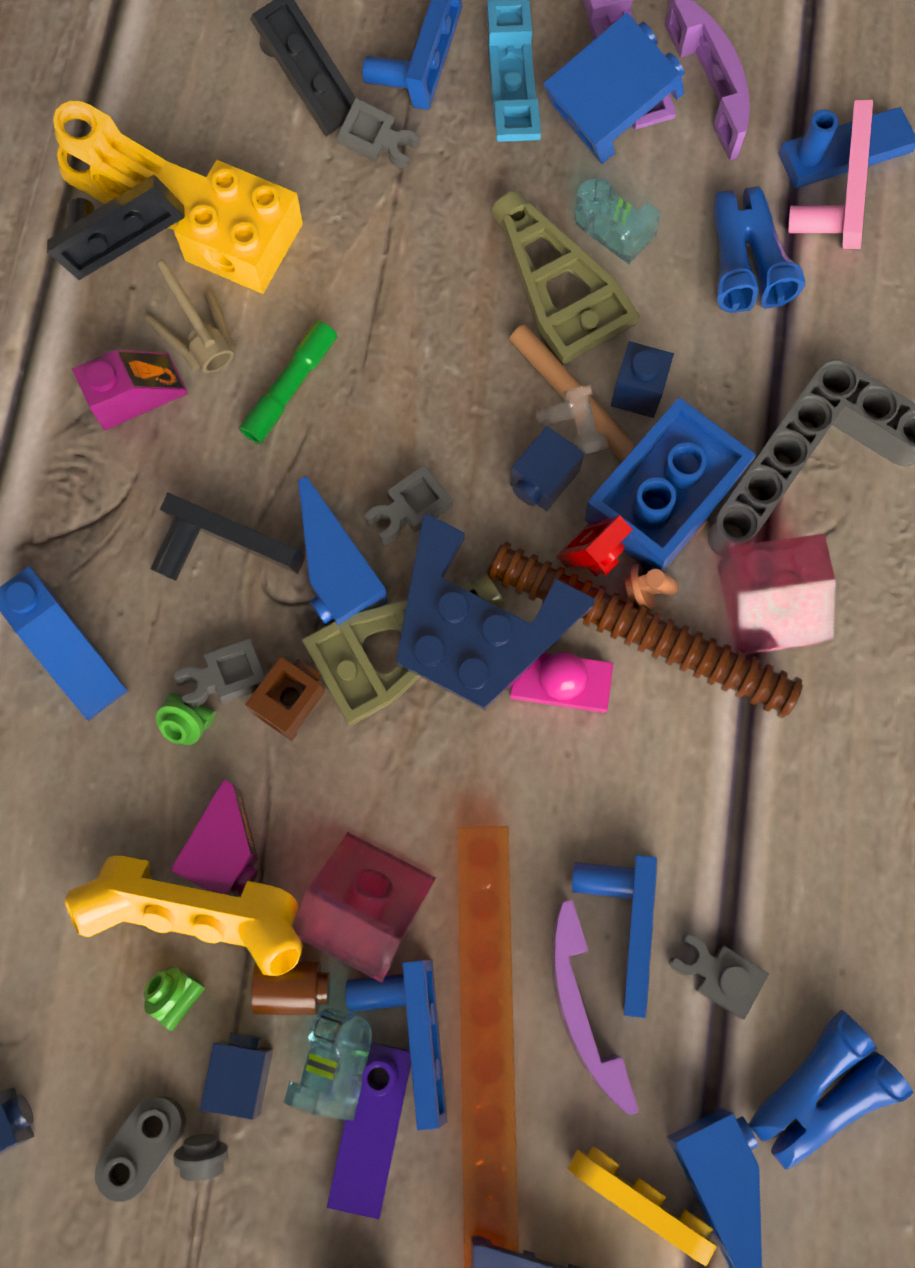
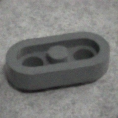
(140, 1149)

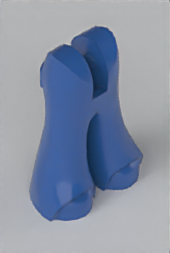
(776, 274)
(864, 1089)

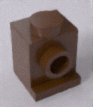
(268, 698)

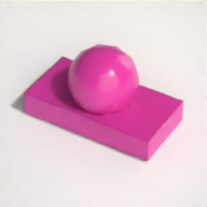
(566, 682)

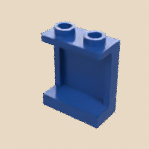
(614, 84)

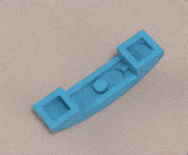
(512, 71)

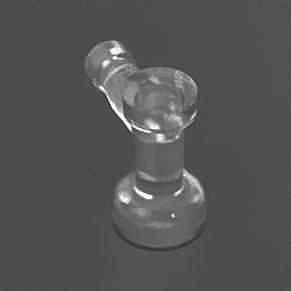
(578, 408)

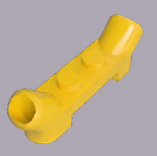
(128, 894)

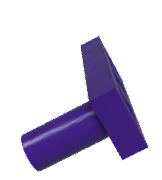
(370, 1138)

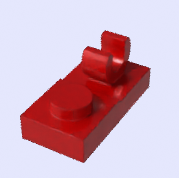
(596, 546)

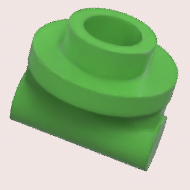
(181, 723)
(171, 996)

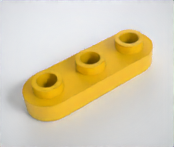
(643, 1204)

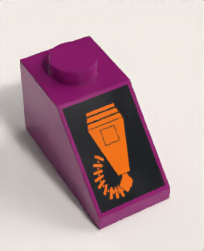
(128, 384)
(221, 846)

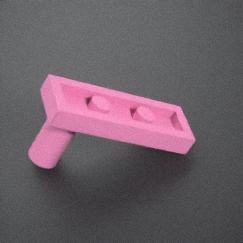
(848, 217)

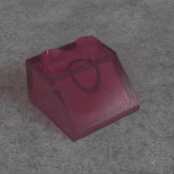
(779, 593)
(362, 906)

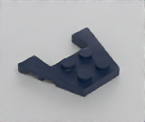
(467, 640)

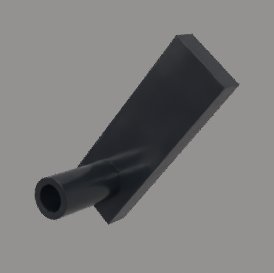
(305, 62)
(115, 228)
(191, 519)

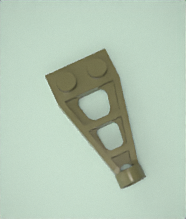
(587, 321)
(346, 667)

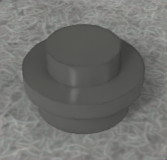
(201, 1157)

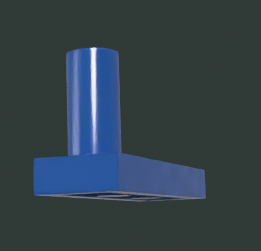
(424, 69)
(826, 146)
(639, 885)
(417, 992)

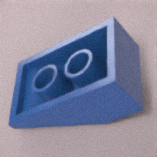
(670, 484)

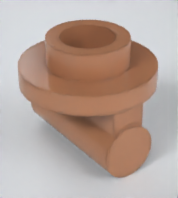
(644, 585)

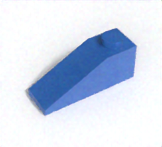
(336, 568)
(59, 643)
(725, 1182)

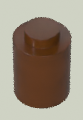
(291, 993)

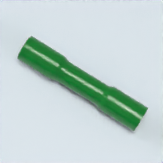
(272, 404)

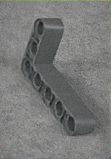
(798, 442)

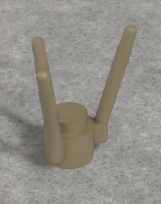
(208, 346)

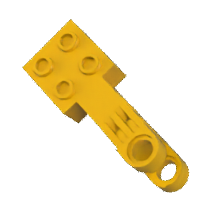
(231, 219)

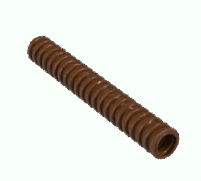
(653, 633)

